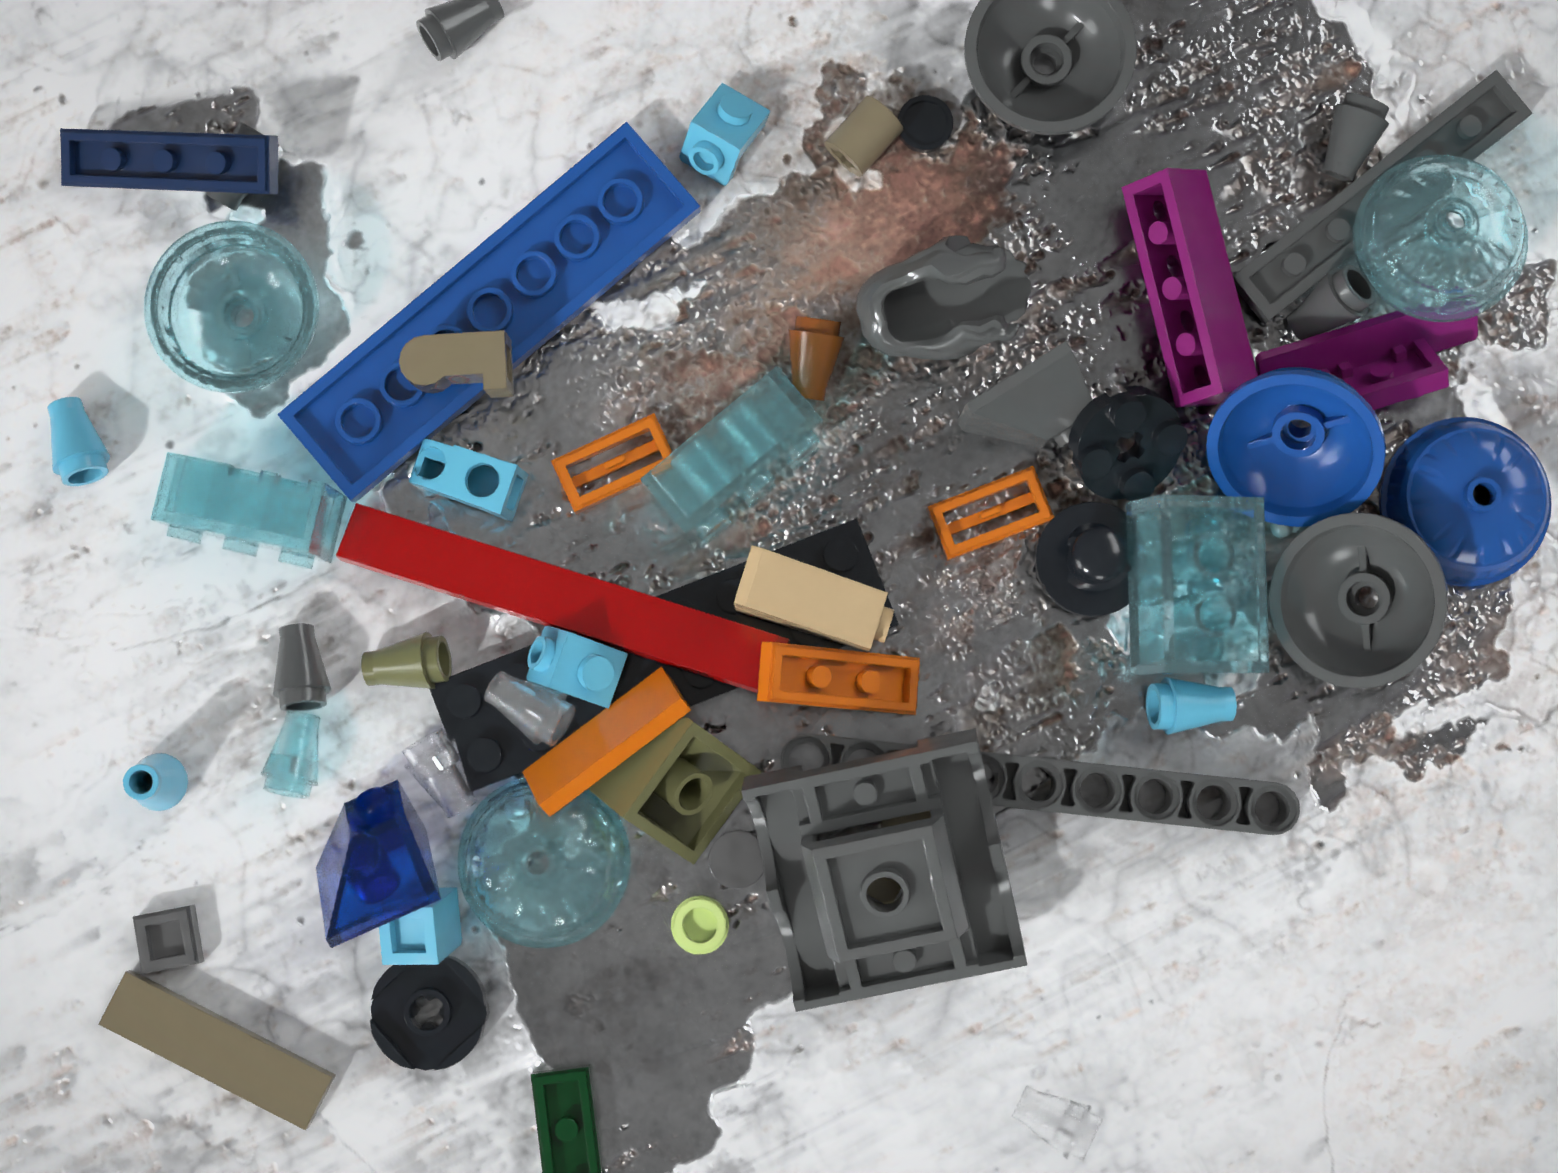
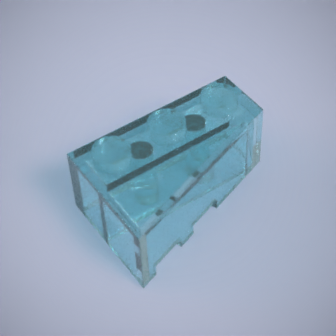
(248, 510)

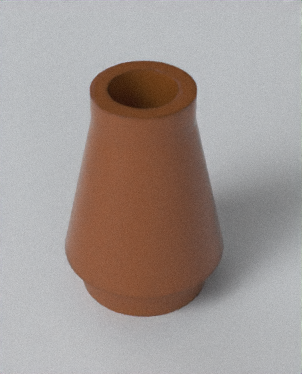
(813, 354)

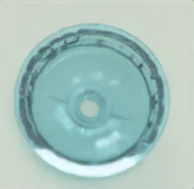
(1423, 261)
(204, 286)
(584, 875)

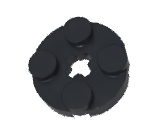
(1146, 463)
(428, 1045)

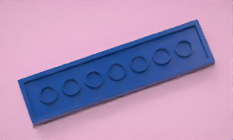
(519, 280)

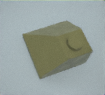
(678, 787)

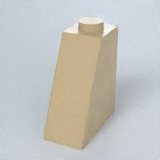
(812, 600)

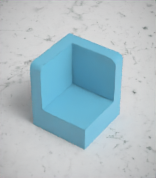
(425, 934)

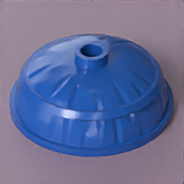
(1297, 470)
(1432, 488)

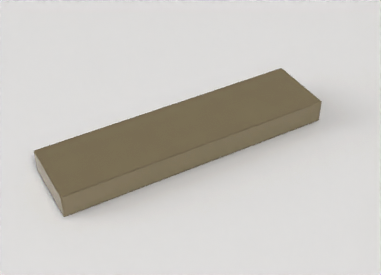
(217, 1049)

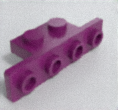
(1379, 357)

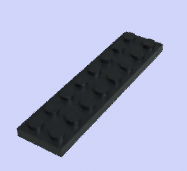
(498, 750)

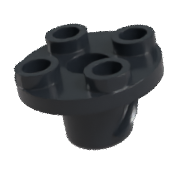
(1085, 559)

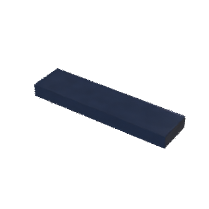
(169, 161)

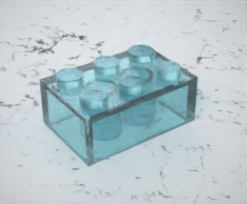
(735, 458)
(1197, 586)

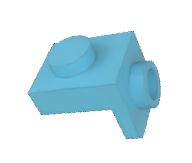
(722, 133)
(575, 665)

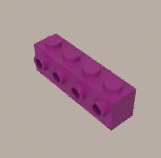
(1189, 285)

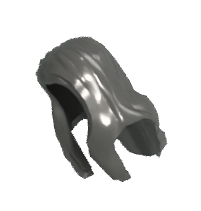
(944, 301)

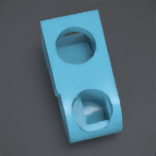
(469, 478)

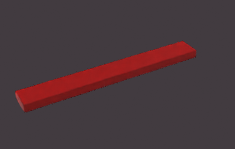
(555, 597)

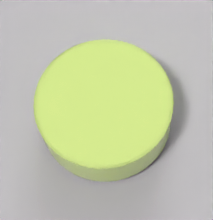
(700, 924)

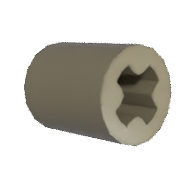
(864, 136)

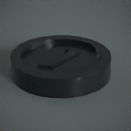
(925, 123)

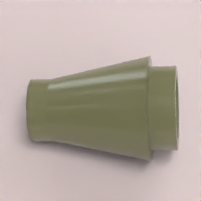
(409, 663)

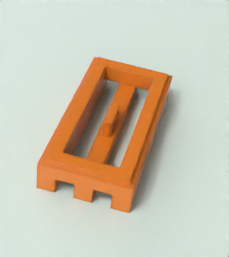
(605, 443)
(945, 530)

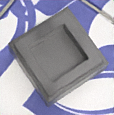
(168, 939)

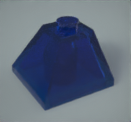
(374, 864)

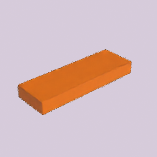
(838, 678)
(605, 741)

